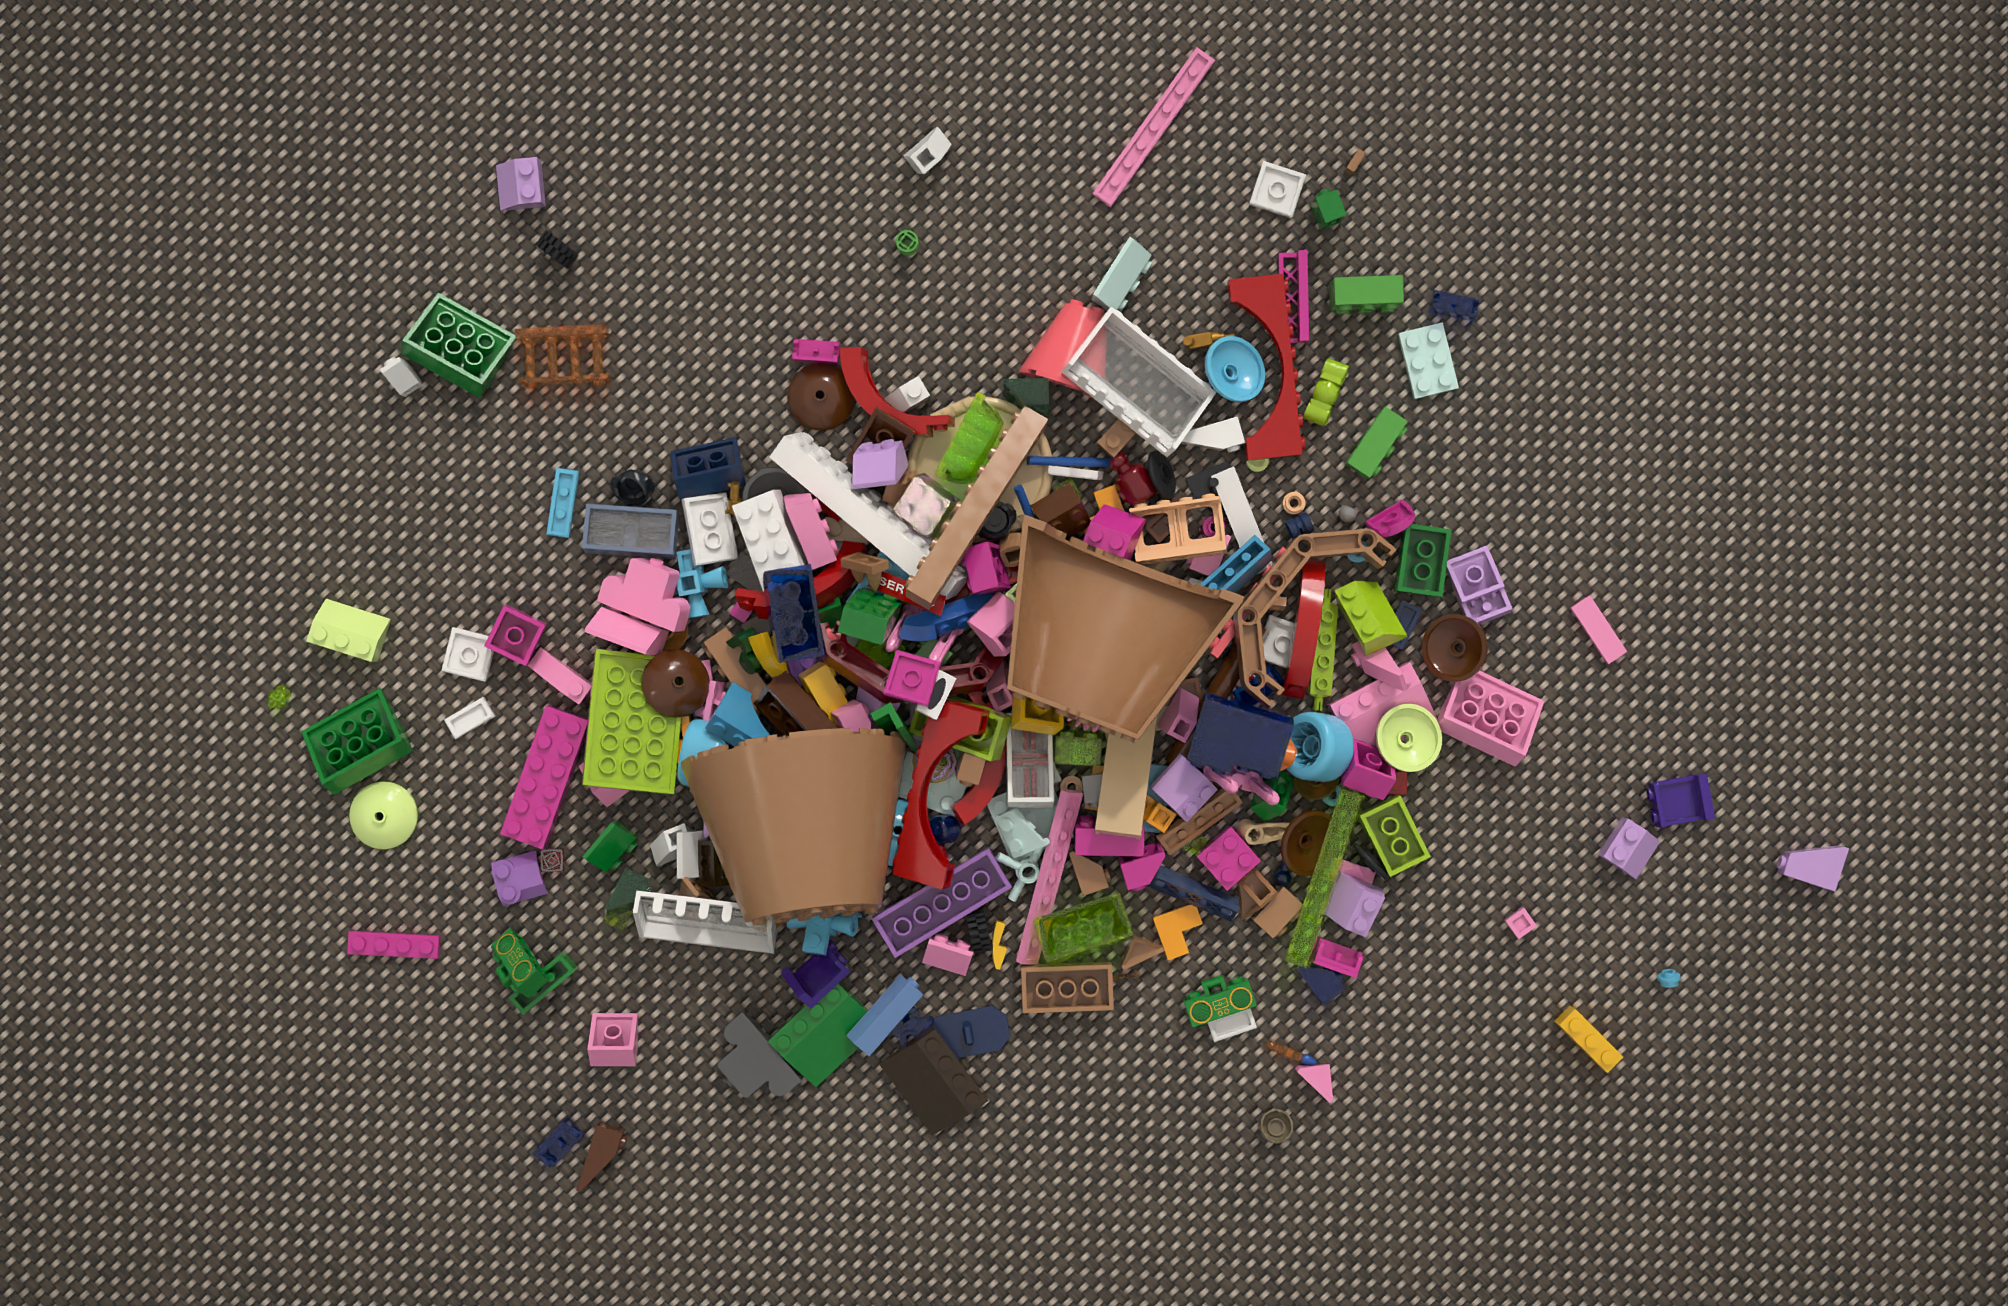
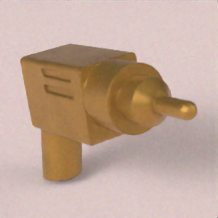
(1203, 340)

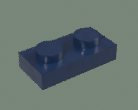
(1408, 616)

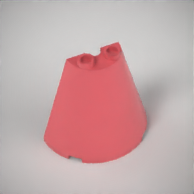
(1061, 342)

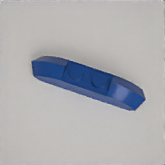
(954, 616)

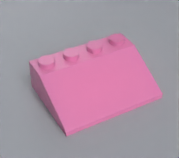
(1368, 704)
(1491, 716)

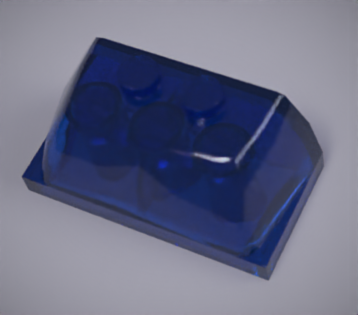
(793, 613)

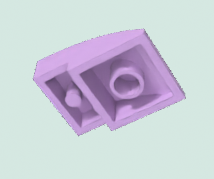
(1478, 586)

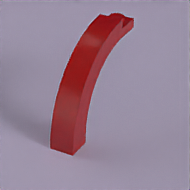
(860, 382)
(827, 584)
(1305, 629)
(980, 795)

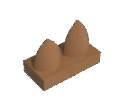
(863, 563)

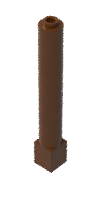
(1221, 685)

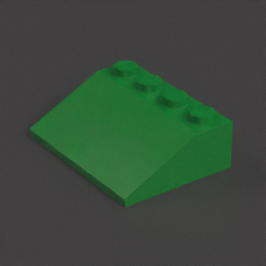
(458, 345)
(356, 741)
(816, 1037)

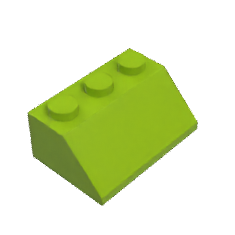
(1369, 615)

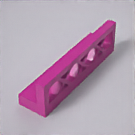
(1302, 293)

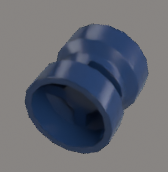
(1299, 525)

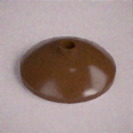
(825, 412)
(1441, 649)
(660, 685)
(1302, 854)

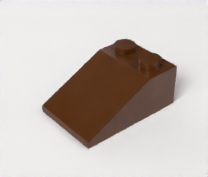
(881, 428)

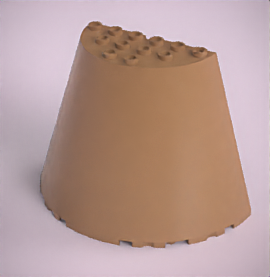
(1105, 631)
(802, 819)

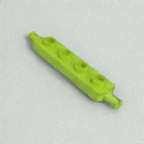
(1323, 666)

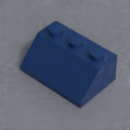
(707, 468)

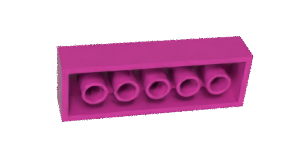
(545, 777)

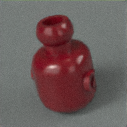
(1133, 481)

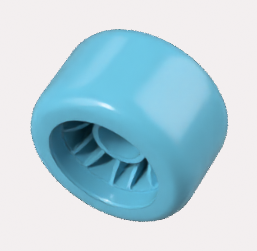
(697, 740)
(1322, 747)

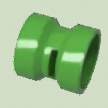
(907, 242)

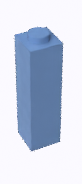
(885, 1014)

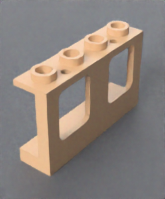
(1180, 544)

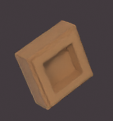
(1355, 161)

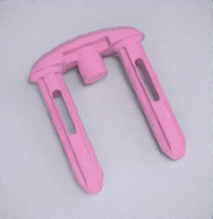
(939, 650)
(1245, 781)

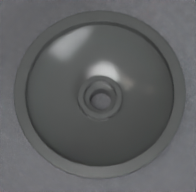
(772, 479)

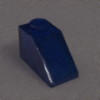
(1243, 697)
(1322, 982)

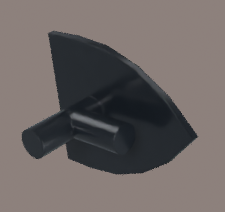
(1203, 483)

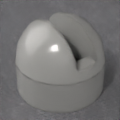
(1347, 513)

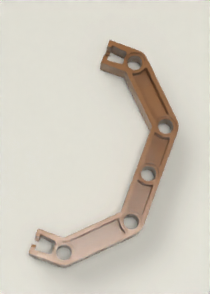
(1249, 634)

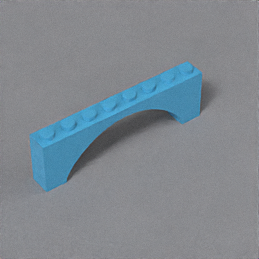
(736, 718)

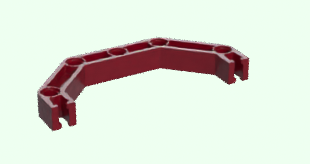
(873, 677)

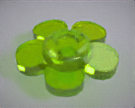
(278, 697)
(1193, 844)

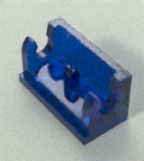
(1454, 305)
(558, 1143)

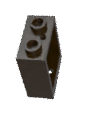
(709, 873)

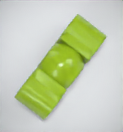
(1326, 392)

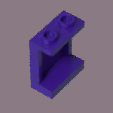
(1680, 800)
(817, 975)

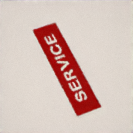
(895, 587)

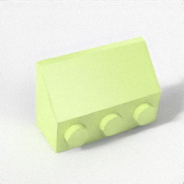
(349, 630)

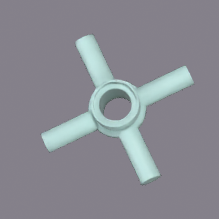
(1019, 866)

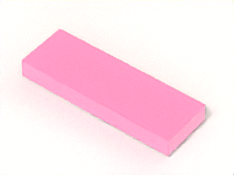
(1598, 629)

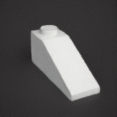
(1217, 436)

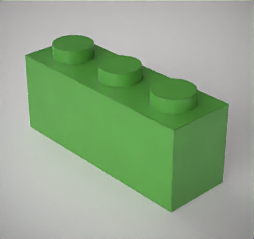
(1377, 443)

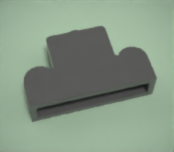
(755, 1060)

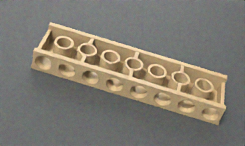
(1125, 784)

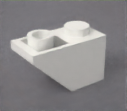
(928, 151)
(401, 376)
(665, 845)

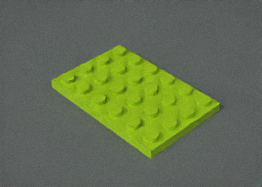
(626, 738)

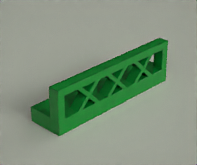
(890, 721)

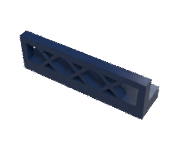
(1195, 893)

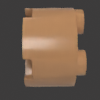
(894, 492)

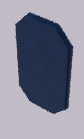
(974, 1030)

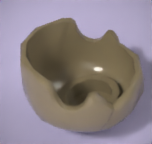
(1276, 1126)

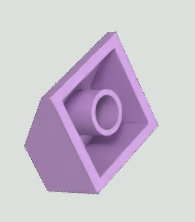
(520, 184)
(878, 464)
(1183, 788)
(1629, 847)
(1355, 904)

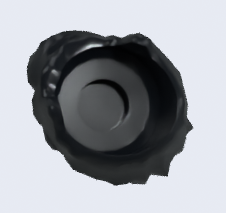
(632, 487)
(999, 522)

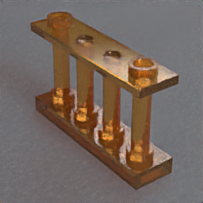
(551, 335)

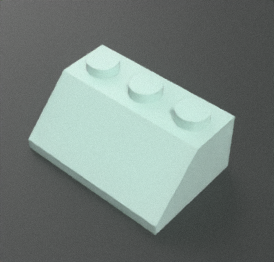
(1122, 276)

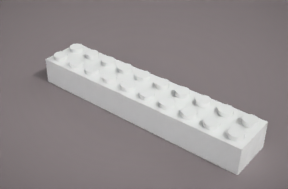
(858, 507)

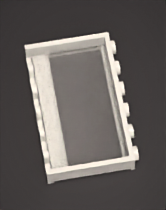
(1139, 381)
(700, 922)

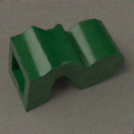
(747, 657)

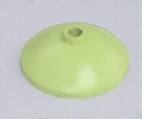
(1421, 735)
(398, 811)

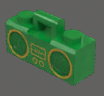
(517, 958)
(1221, 1003)

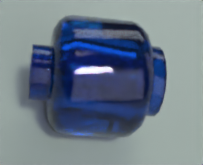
(945, 828)

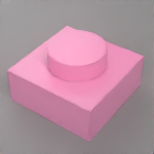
(1520, 923)

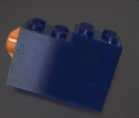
(1241, 736)

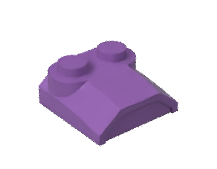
(518, 878)

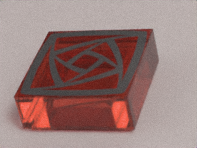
(552, 860)

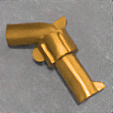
(734, 497)

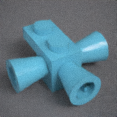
(694, 582)
(820, 930)

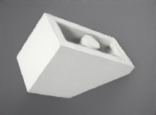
(908, 395)

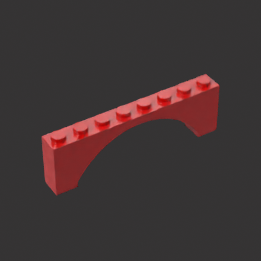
(1266, 301)
(918, 852)

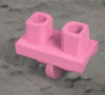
(715, 694)

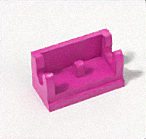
(816, 351)
(1337, 957)

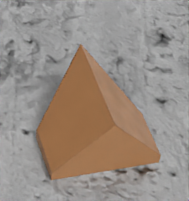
(1254, 893)
(1139, 950)

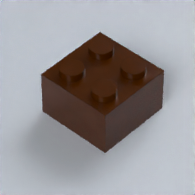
(1063, 511)

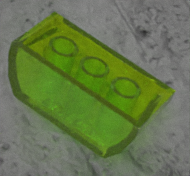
(971, 442)
(1083, 929)

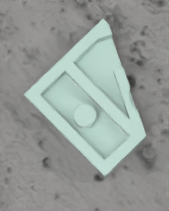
(1020, 833)

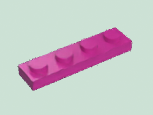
(394, 944)

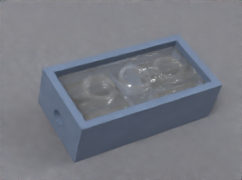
(630, 531)

